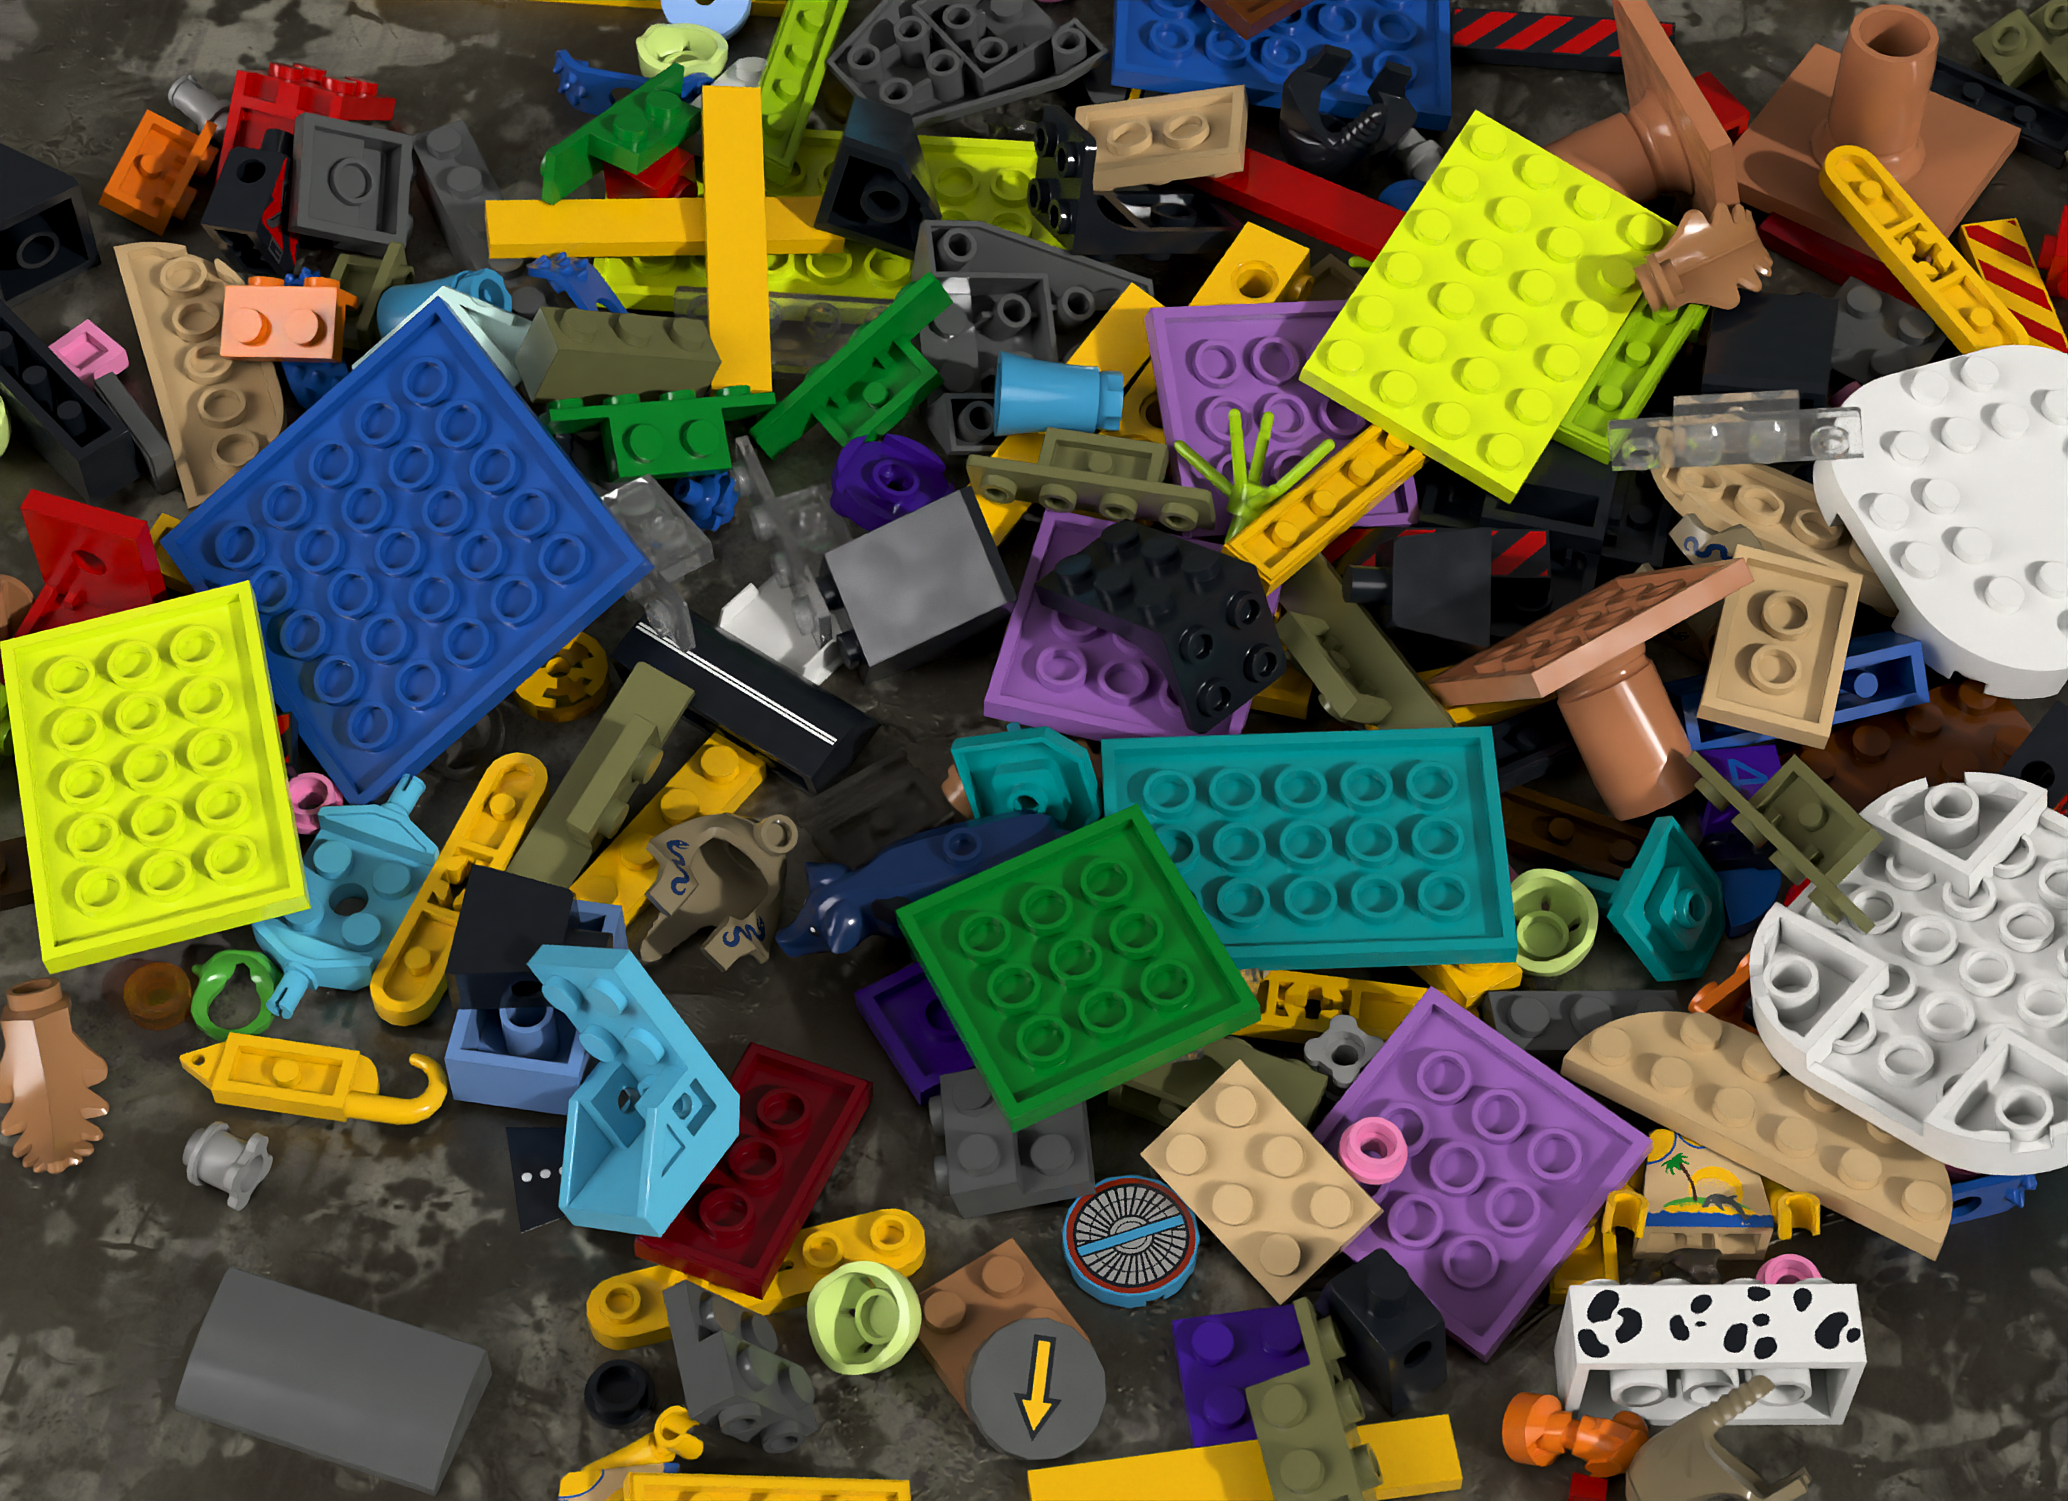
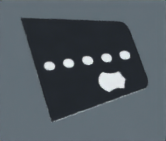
(537, 1173)

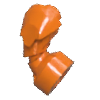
(1540, 1430)

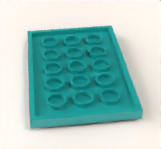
(1331, 842)

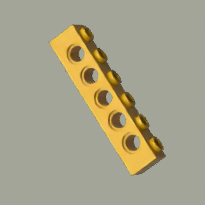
(1253, 266)

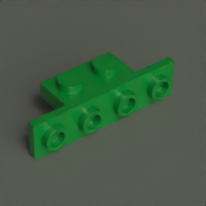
(626, 135)
(867, 381)
(660, 437)

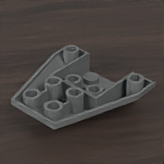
(961, 56)
(1005, 298)

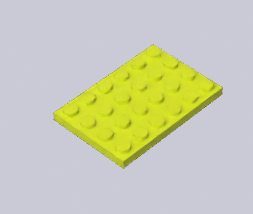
(1488, 306)
(152, 777)

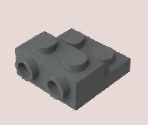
(351, 184)
(1001, 1170)
(733, 1371)

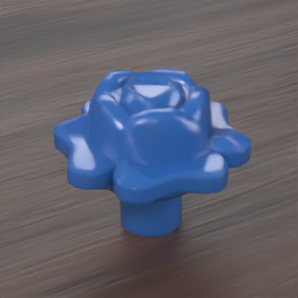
(708, 499)

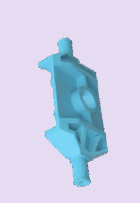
(359, 854)

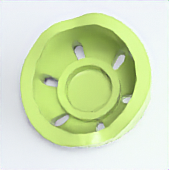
(684, 43)
(1543, 935)
(884, 1317)

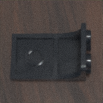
(1117, 221)
(1183, 607)

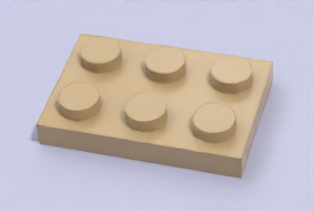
(1167, 137)
(1781, 649)
(1262, 1182)

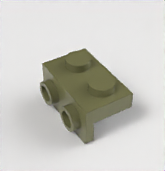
(368, 281)

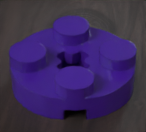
(867, 469)

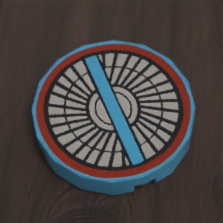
(1130, 1241)

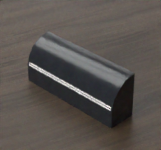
(755, 703)

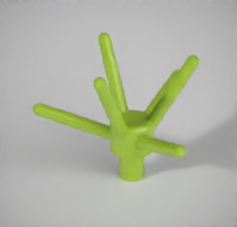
(1247, 496)

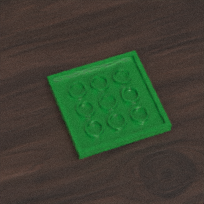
(1077, 967)

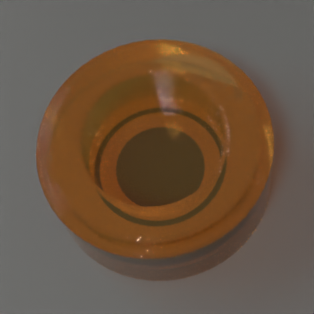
(158, 996)

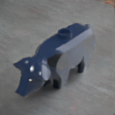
(854, 904)

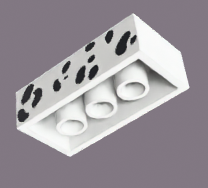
(1687, 1344)

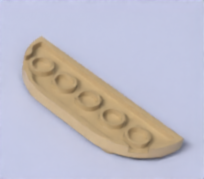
(210, 406)
(1777, 511)
(1740, 1102)

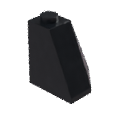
(878, 181)

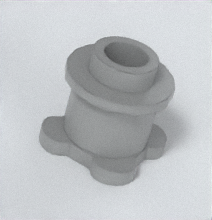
(1341, 1054)
(227, 1161)

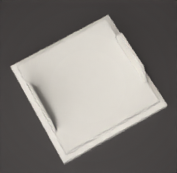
(767, 623)

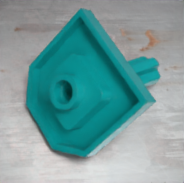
(1029, 772)
(1664, 904)

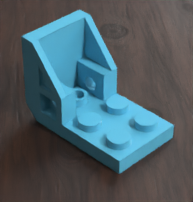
(646, 1160)

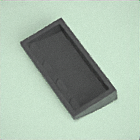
(333, 1380)

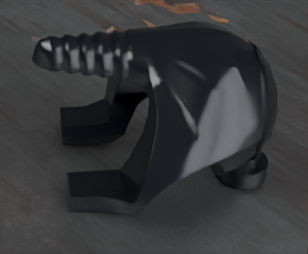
(1327, 143)

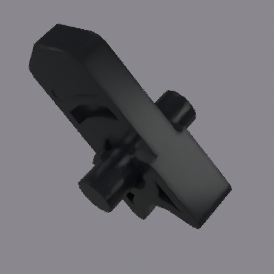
(1735, 851)

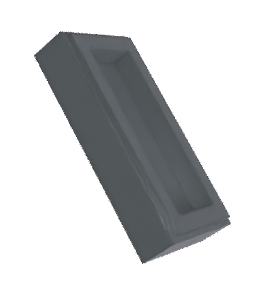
(151, 449)

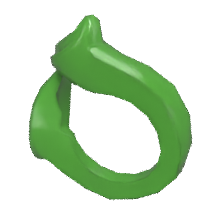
(213, 978)

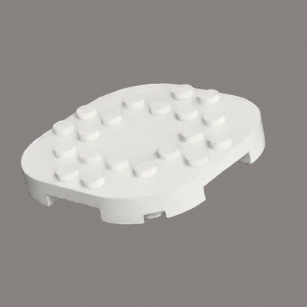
(1967, 511)
(1957, 996)

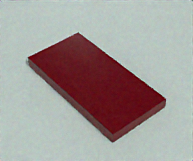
(766, 1183)

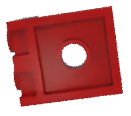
(285, 91)
(89, 563)

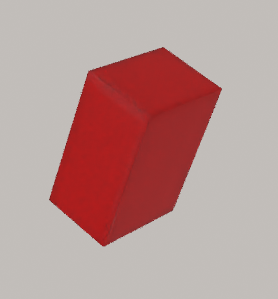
(1587, 1488)

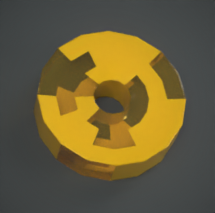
(573, 694)

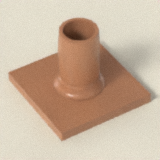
(1874, 100)
(1669, 134)
(1603, 679)

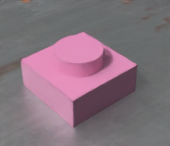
(90, 353)

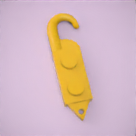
(309, 1080)

